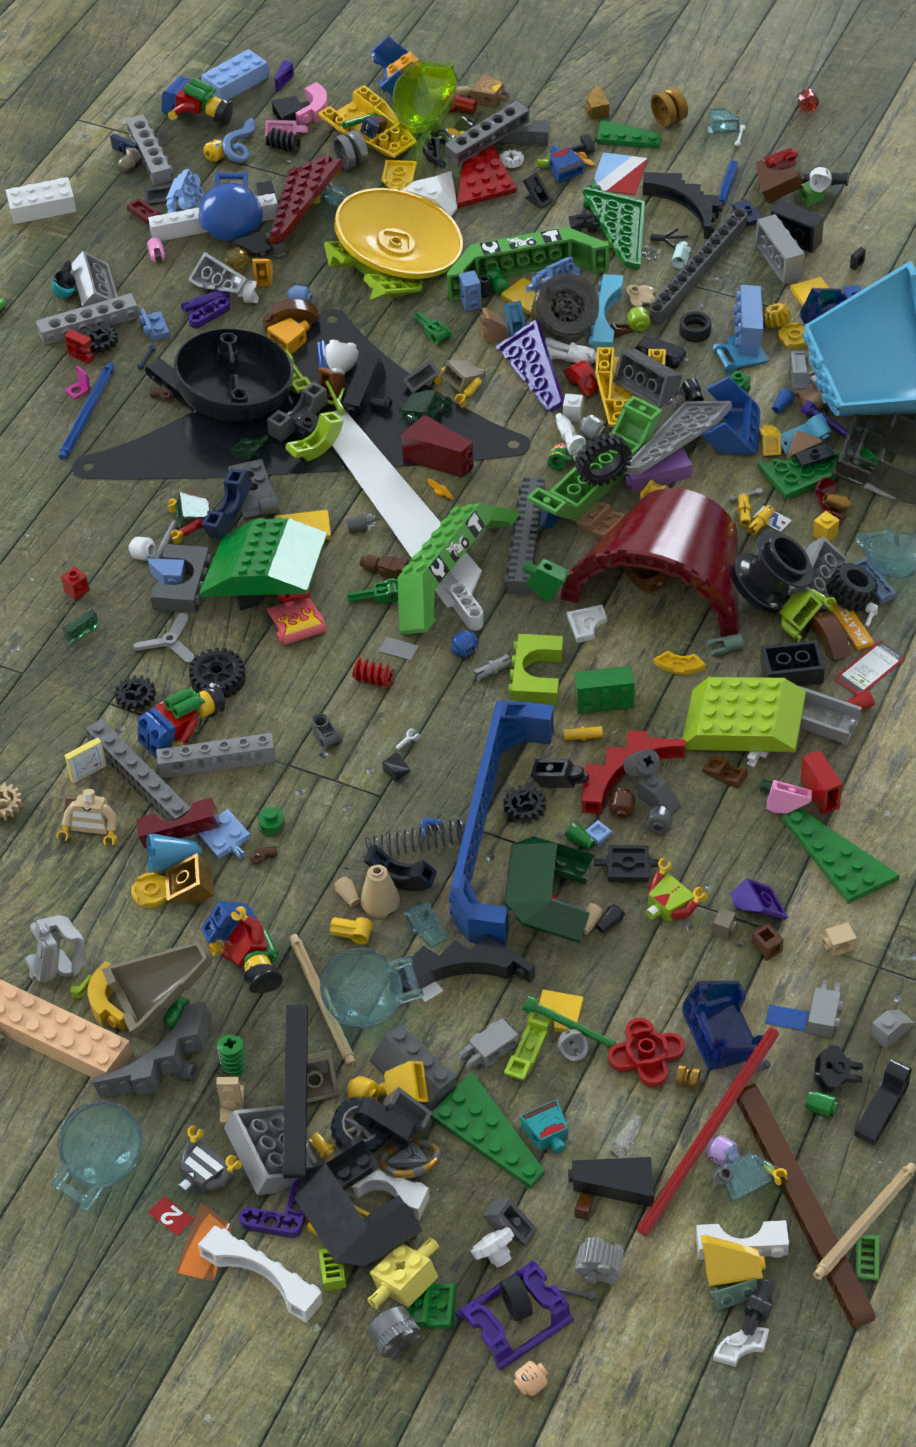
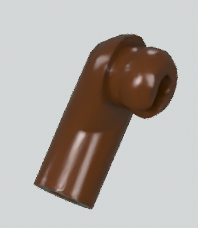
(262, 853)

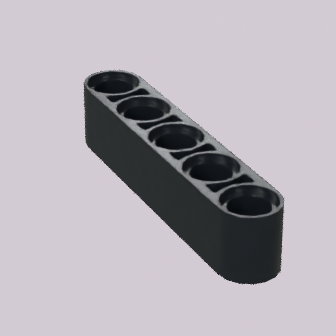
(163, 375)

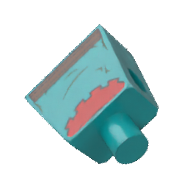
(546, 1127)

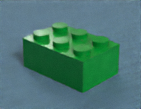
(604, 689)

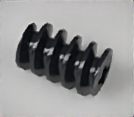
(283, 140)

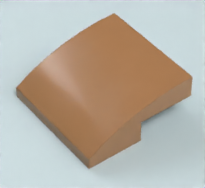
(599, 520)

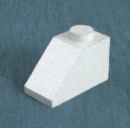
(573, 407)

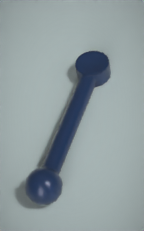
(151, 349)

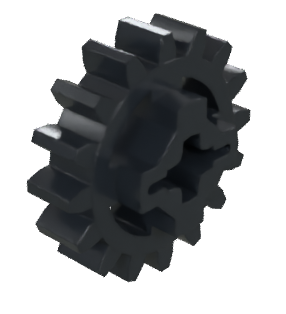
(102, 338)
(135, 693)
(524, 804)

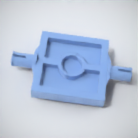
(227, 837)

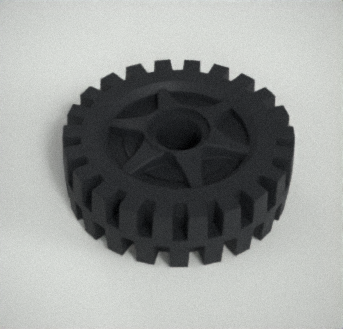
(220, 668)

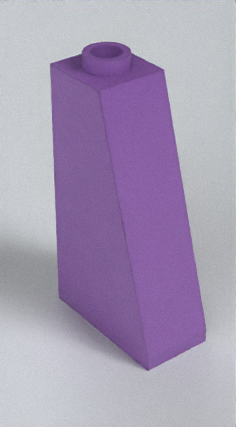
(669, 470)

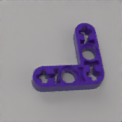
(289, 1217)

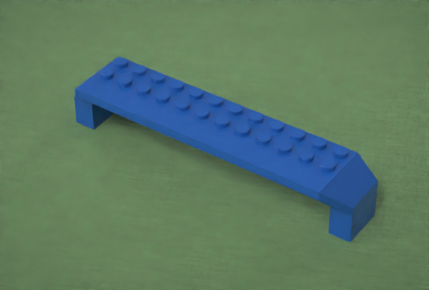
(510, 725)

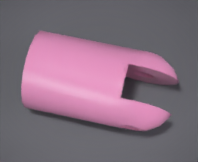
(156, 249)

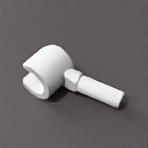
(872, 610)
(410, 732)

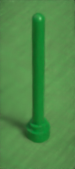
(532, 1005)

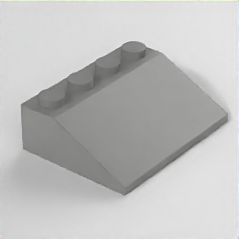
(259, 1146)

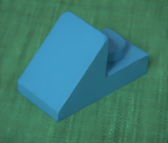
(514, 317)

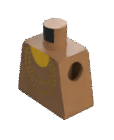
(489, 91)

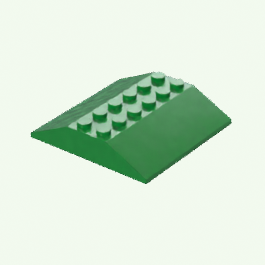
(265, 559)

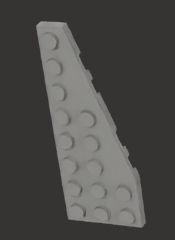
(682, 427)

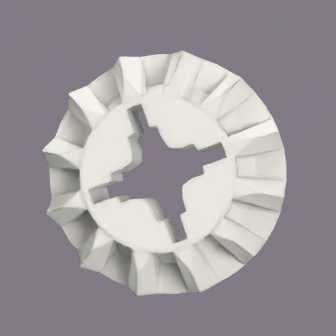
(518, 158)

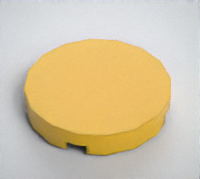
(792, 336)
(149, 890)

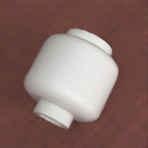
(142, 548)

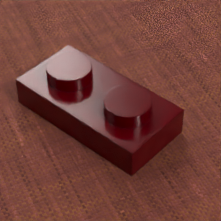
(142, 210)

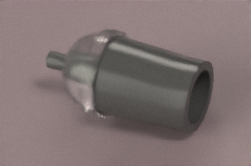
(362, 522)

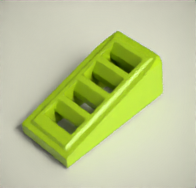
(334, 1282)

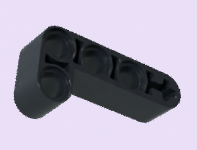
(884, 1103)

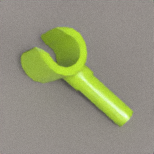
(78, 991)

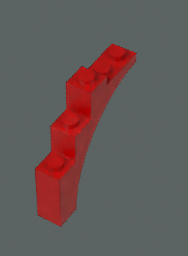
(605, 776)

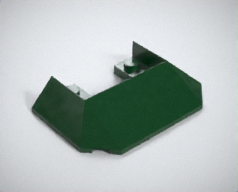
(531, 885)

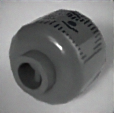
(659, 820)

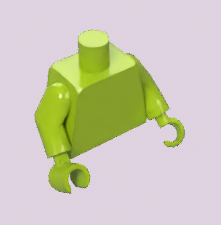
(801, 609)

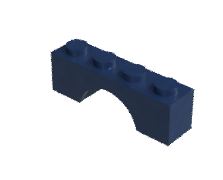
(237, 487)

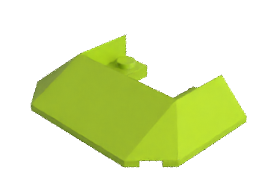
(383, 285)

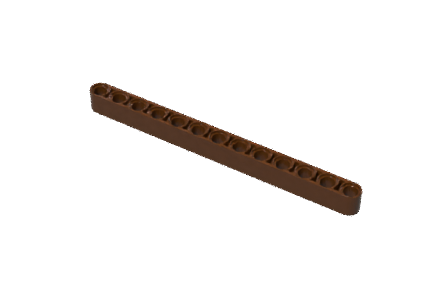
(804, 1205)

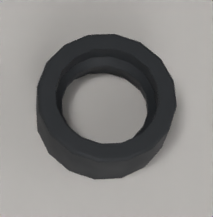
(695, 335)
(516, 1298)

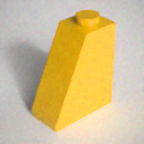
(730, 1261)

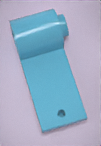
(815, 426)

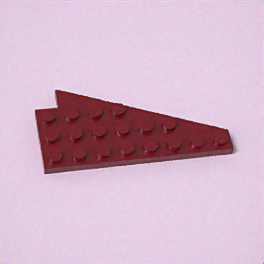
(300, 192)

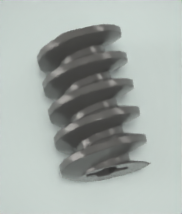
(641, 763)

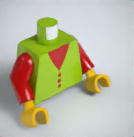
(670, 897)

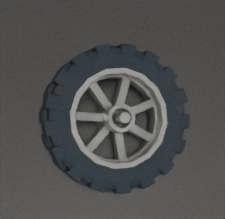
(342, 1135)

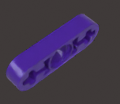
(200, 317)

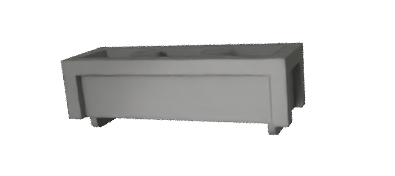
(799, 374)

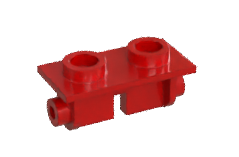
(781, 159)

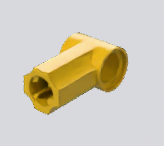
(357, 930)

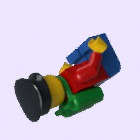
(194, 97)
(178, 717)
(244, 944)

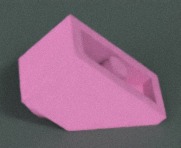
(787, 797)

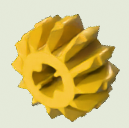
(776, 315)

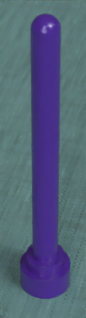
(810, 409)

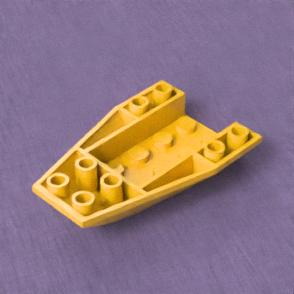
(365, 101)
(613, 395)

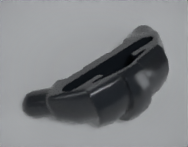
(432, 151)

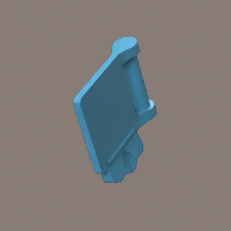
(739, 360)

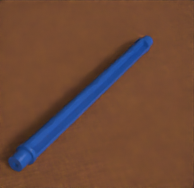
(86, 411)

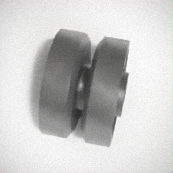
(351, 149)

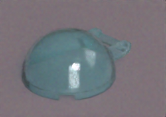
(890, 552)
(365, 987)
(97, 1148)

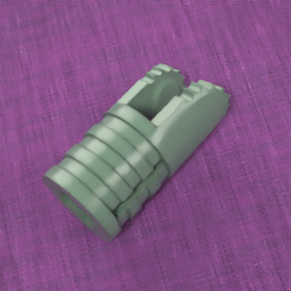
(729, 644)

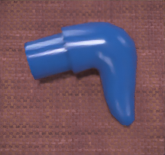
(431, 821)

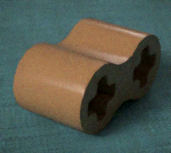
(811, 394)

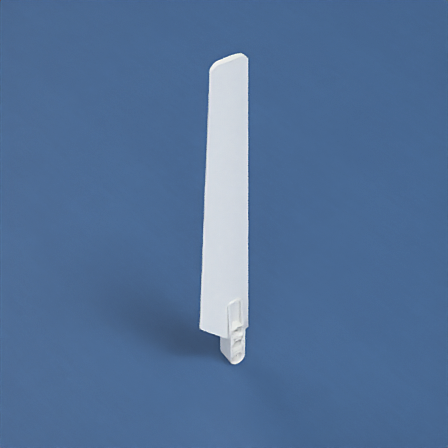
(407, 516)

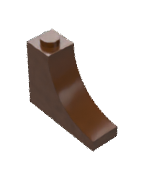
(778, 183)

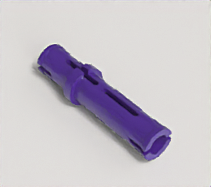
(199, 302)

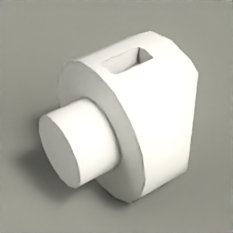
(820, 179)
(248, 292)

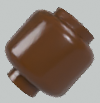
(622, 803)

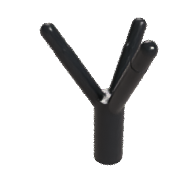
(658, 237)

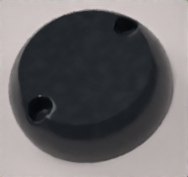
(233, 374)

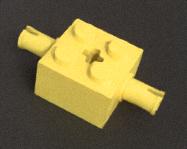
(404, 1274)

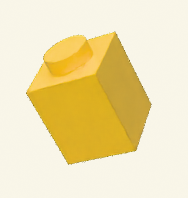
(826, 526)

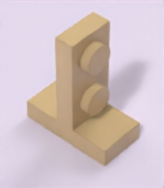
(230, 1097)

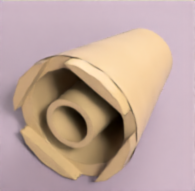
(379, 893)

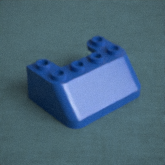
(384, 54)

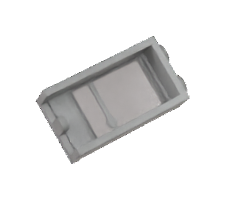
(829, 716)

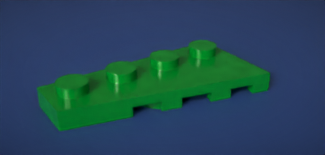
(623, 135)

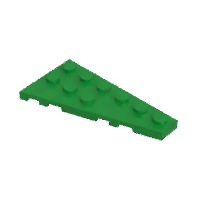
(792, 480)
(843, 863)

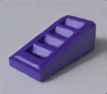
(284, 74)

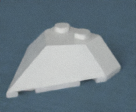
(437, 190)

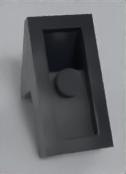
(537, 191)

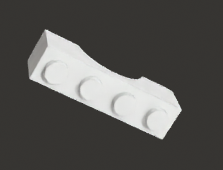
(414, 1194)
(770, 1240)

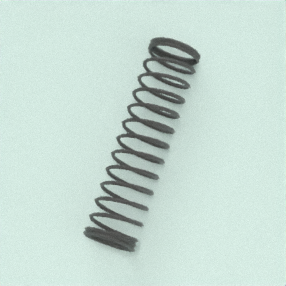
(460, 825)

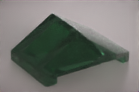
(247, 448)

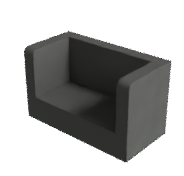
(408, 1108)

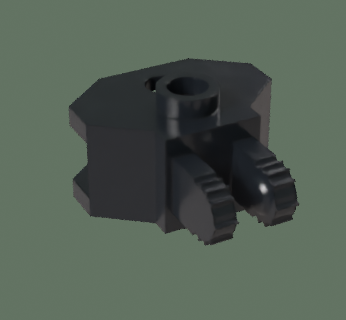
(834, 1069)

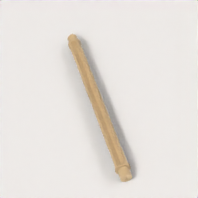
(314, 982)
(864, 1221)

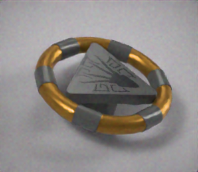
(411, 1159)

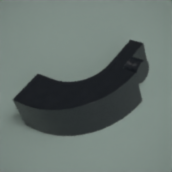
(404, 876)

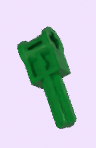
(434, 330)
(381, 592)

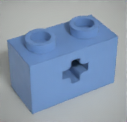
(470, 291)

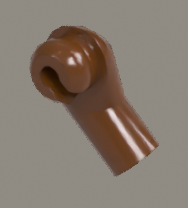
(163, 392)

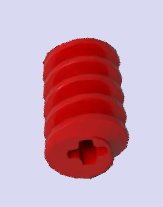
(373, 674)

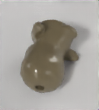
(129, 160)

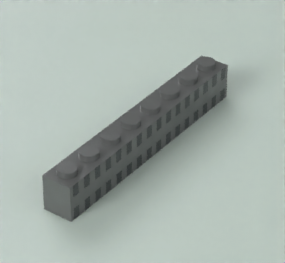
(525, 537)

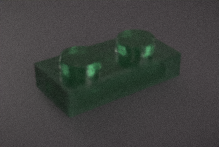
(80, 626)

